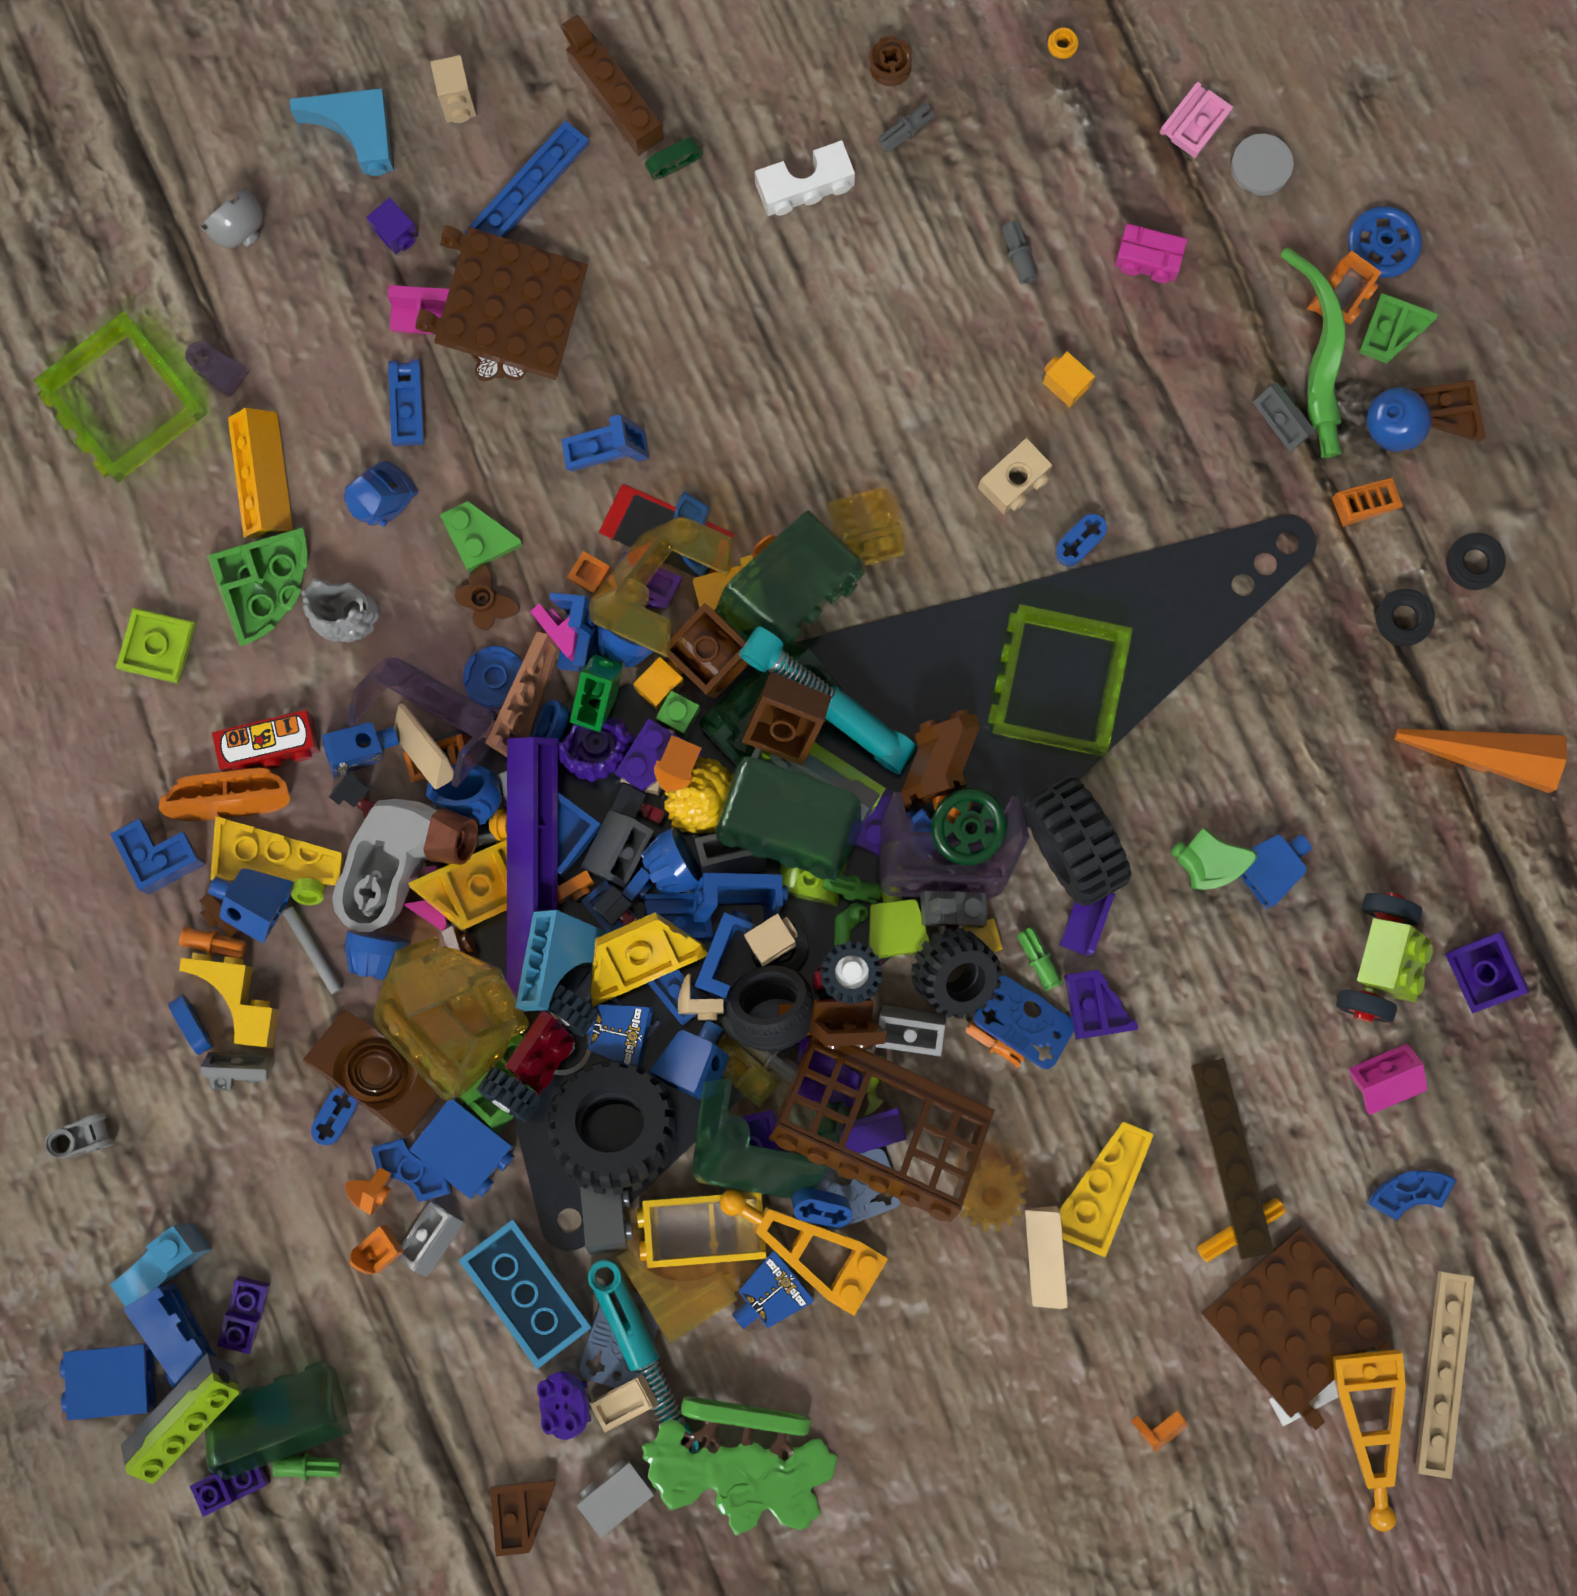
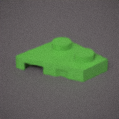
(1393, 327)
(477, 535)

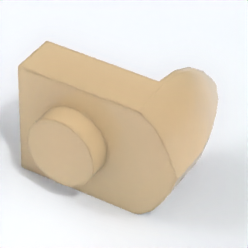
(705, 1008)

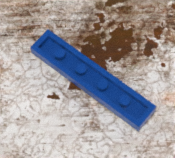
(532, 181)
(666, 986)

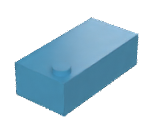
(525, 1294)

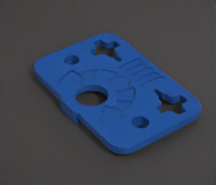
(1021, 1030)

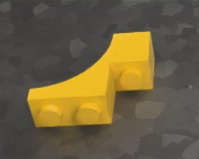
(253, 1023)

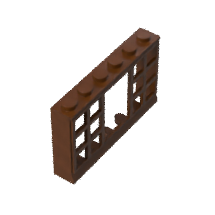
(859, 1167)

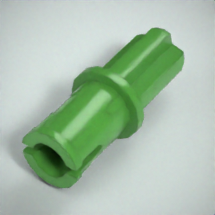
(854, 888)
(1039, 958)
(307, 1466)

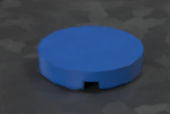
(490, 675)

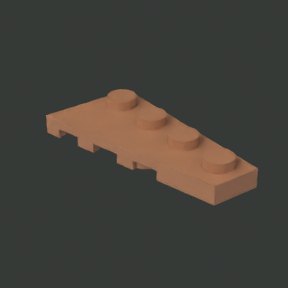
(525, 695)

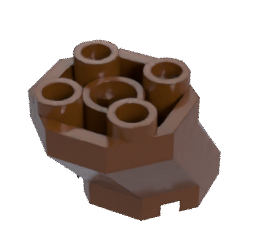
(940, 757)

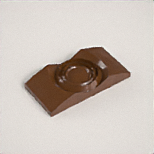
(372, 1073)

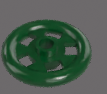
(990, 841)

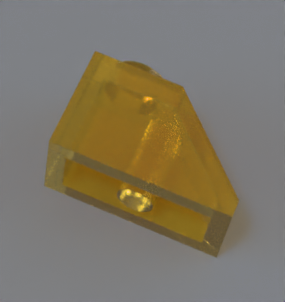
(747, 1073)

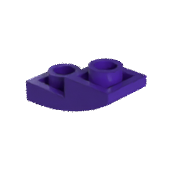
(244, 1315)
(215, 1492)

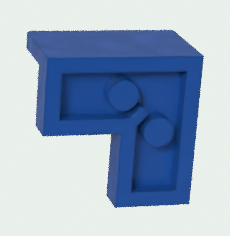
(587, 642)
(575, 834)
(153, 865)

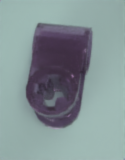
(219, 369)

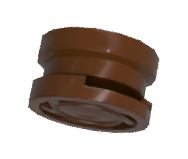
(890, 61)

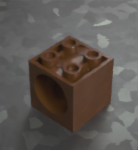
(708, 651)

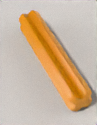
(1225, 1239)

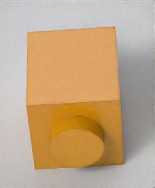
(1067, 378)
(658, 681)

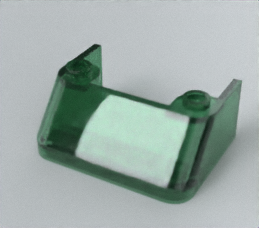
(727, 1160)

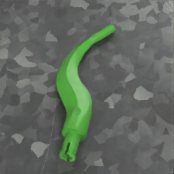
(1324, 367)

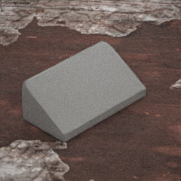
(429, 1238)

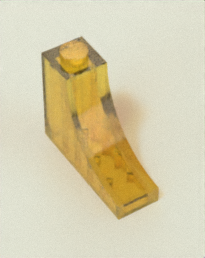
(679, 1304)

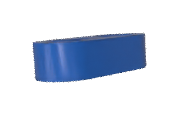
(1086, 545)
(190, 1024)
(327, 1112)
(821, 1207)

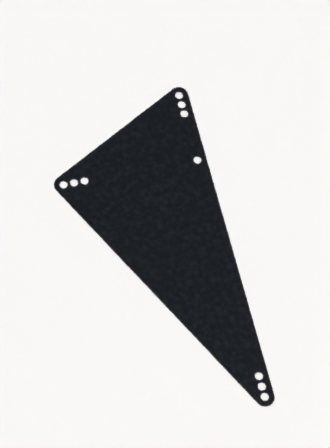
(906, 675)

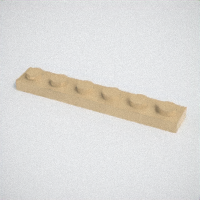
(1444, 1375)

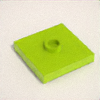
(156, 645)

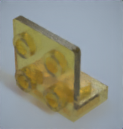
(868, 525)

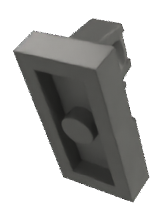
(1285, 419)
(953, 909)
(226, 1067)

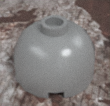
(235, 221)

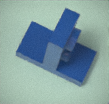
(605, 444)

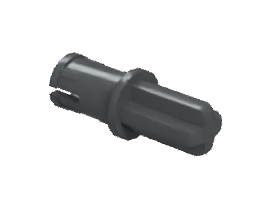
(906, 127)
(1020, 252)

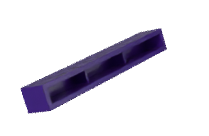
(530, 841)

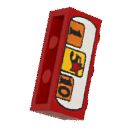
(267, 742)

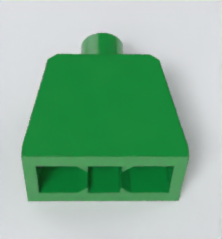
(597, 681)

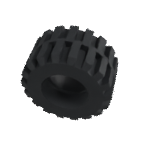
(973, 986)

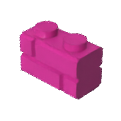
(1150, 253)

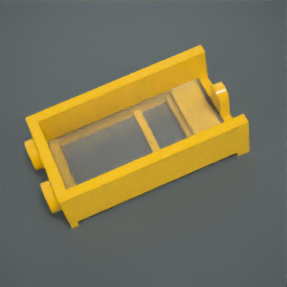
(697, 1232)

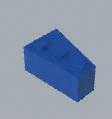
(169, 1331)

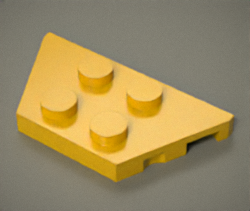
(468, 891)
(639, 955)

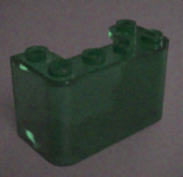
(791, 581)

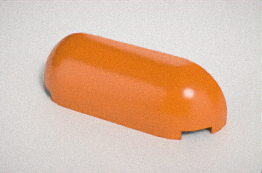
(225, 795)

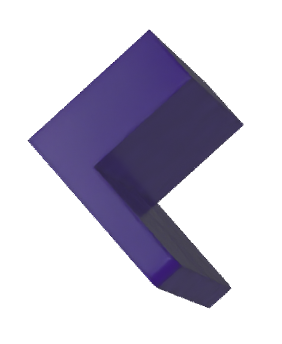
(1085, 926)
(876, 1131)

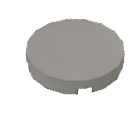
(1262, 164)

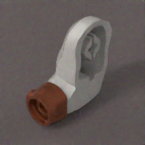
(391, 854)

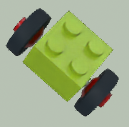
(1391, 961)

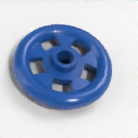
(1397, 220)

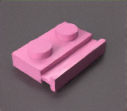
(1196, 120)

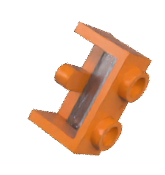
(1351, 282)

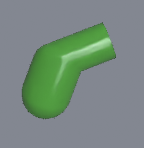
(847, 920)

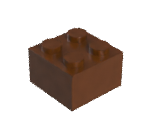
(786, 719)

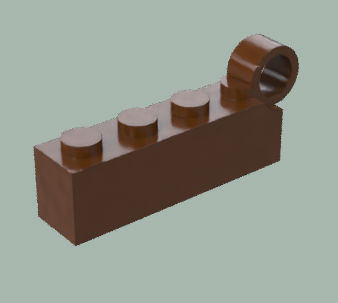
(611, 87)

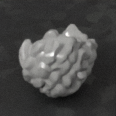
(340, 610)

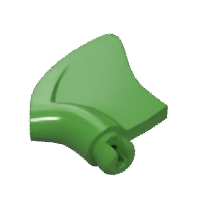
(1212, 861)

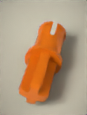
(212, 943)
(994, 1044)

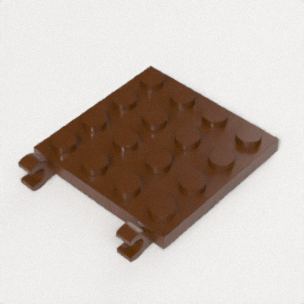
(507, 302)
(1292, 1320)

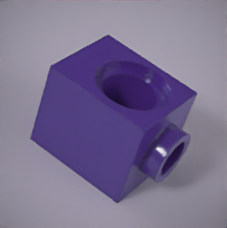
(393, 226)

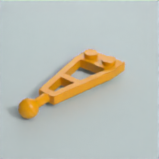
(855, 1275)
(1371, 1372)

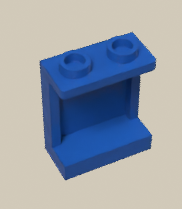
(738, 889)
(707, 978)
(463, 1149)
(108, 1381)

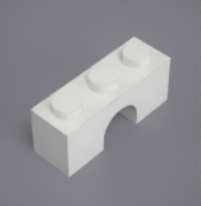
(783, 191)

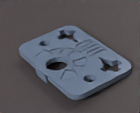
(859, 1193)
(603, 1339)

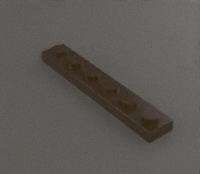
(1232, 1159)

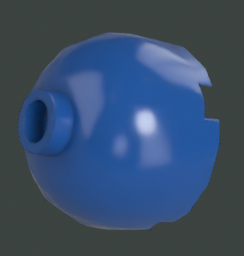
(1399, 419)

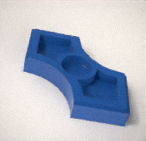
(410, 1169)

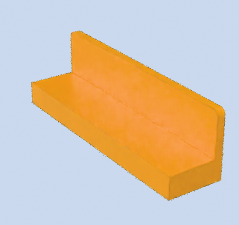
(260, 472)

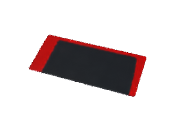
(638, 512)

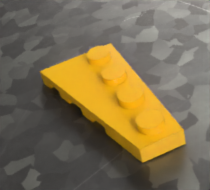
(244, 846)
(1102, 1194)

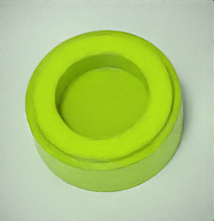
(308, 891)

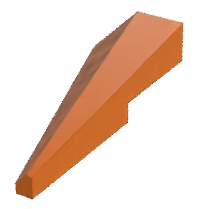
(1525, 758)

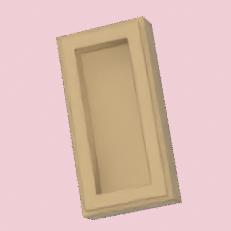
(623, 1403)

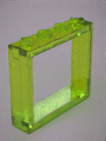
(81, 358)
(1119, 634)

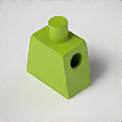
(896, 927)

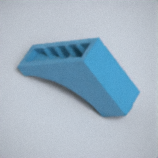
(358, 118)
(553, 948)
(162, 1262)

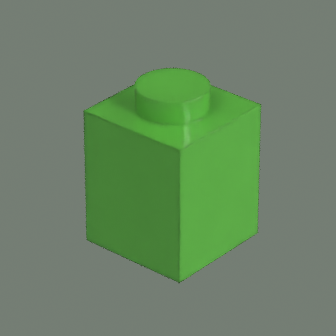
(678, 714)

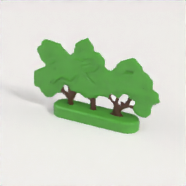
(743, 1476)

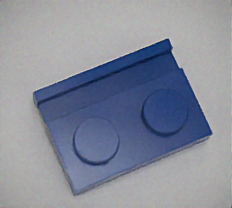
(679, 911)

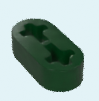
(673, 158)

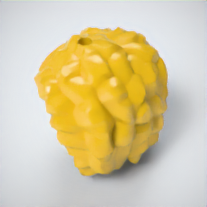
(700, 803)

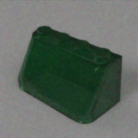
(789, 818)
(277, 1421)

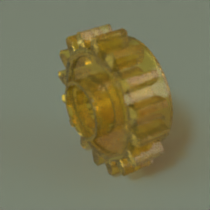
(1007, 1201)

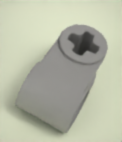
(85, 1137)

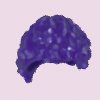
(595, 761)

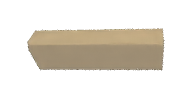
(422, 748)
(1046, 1257)

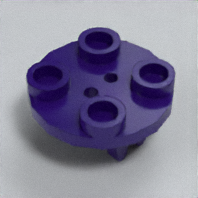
(563, 1405)

